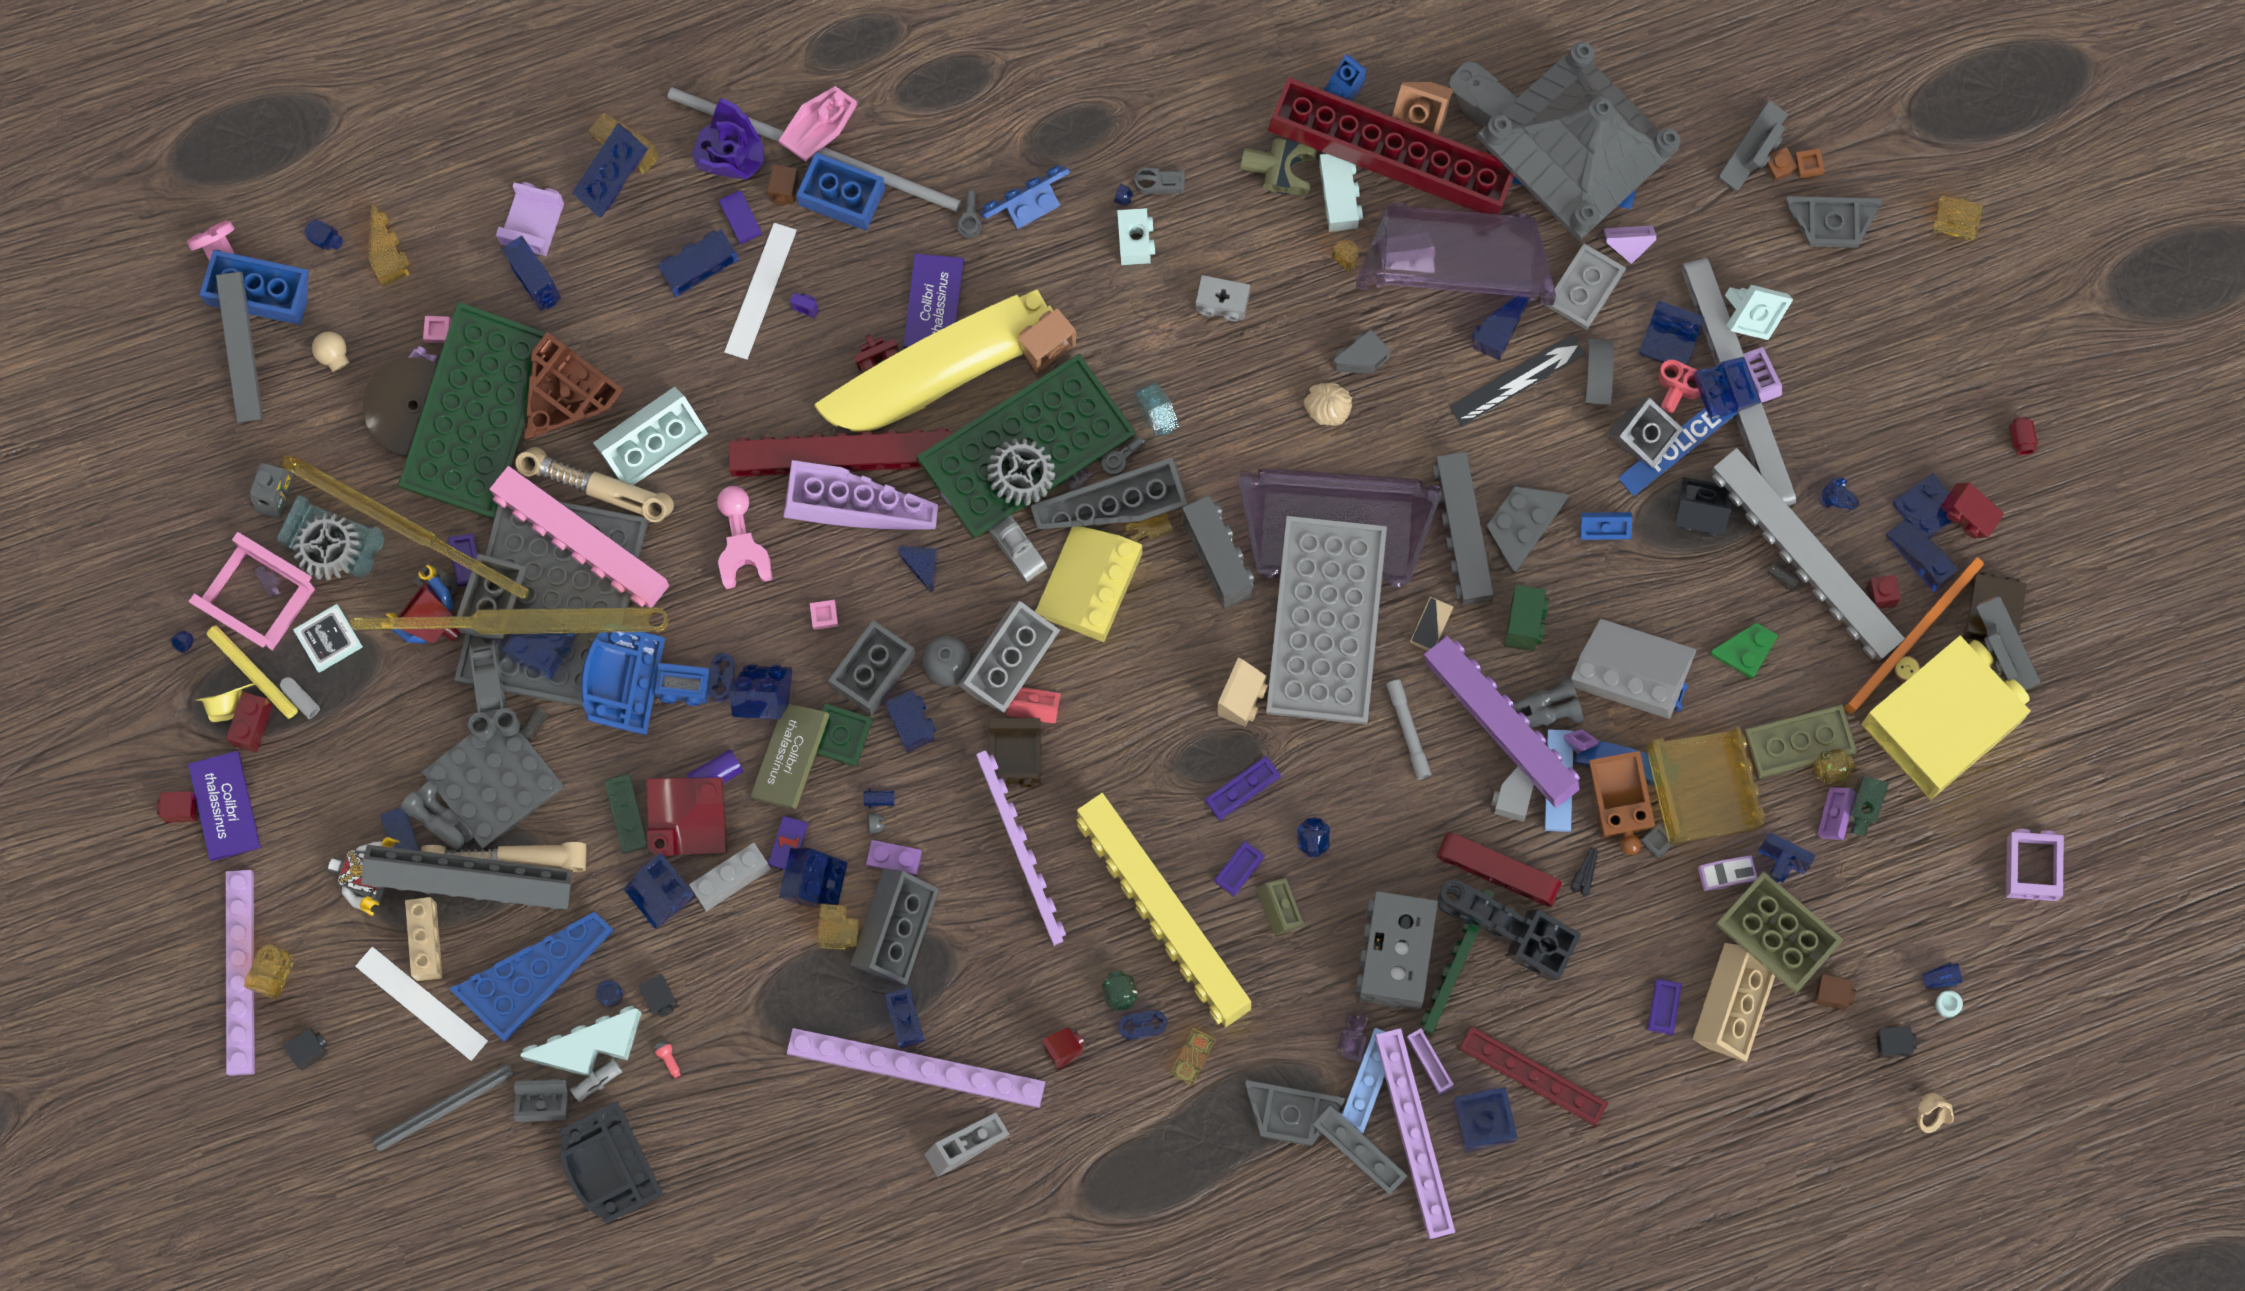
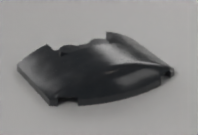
(607, 1164)

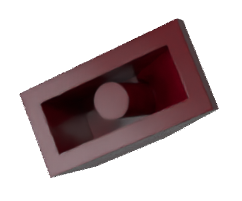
(1063, 1046)

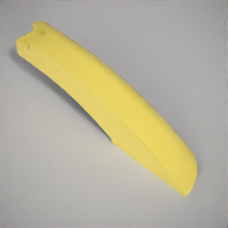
(933, 366)

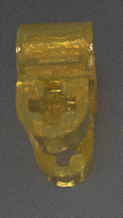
(267, 978)

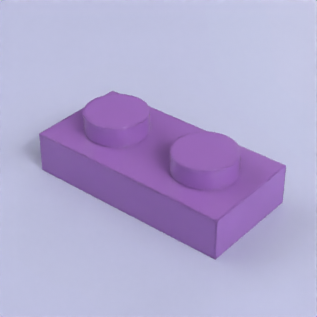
(1836, 813)
(894, 857)

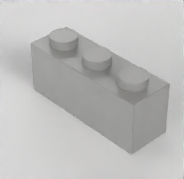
(730, 876)

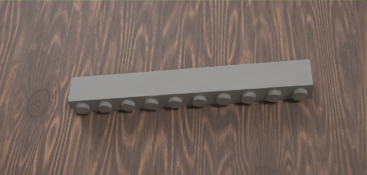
(1807, 554)

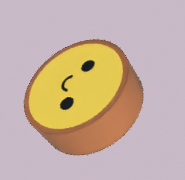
(1906, 668)

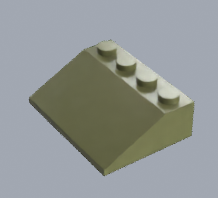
(1779, 932)

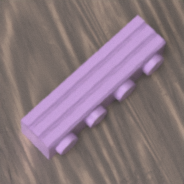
(1430, 1061)

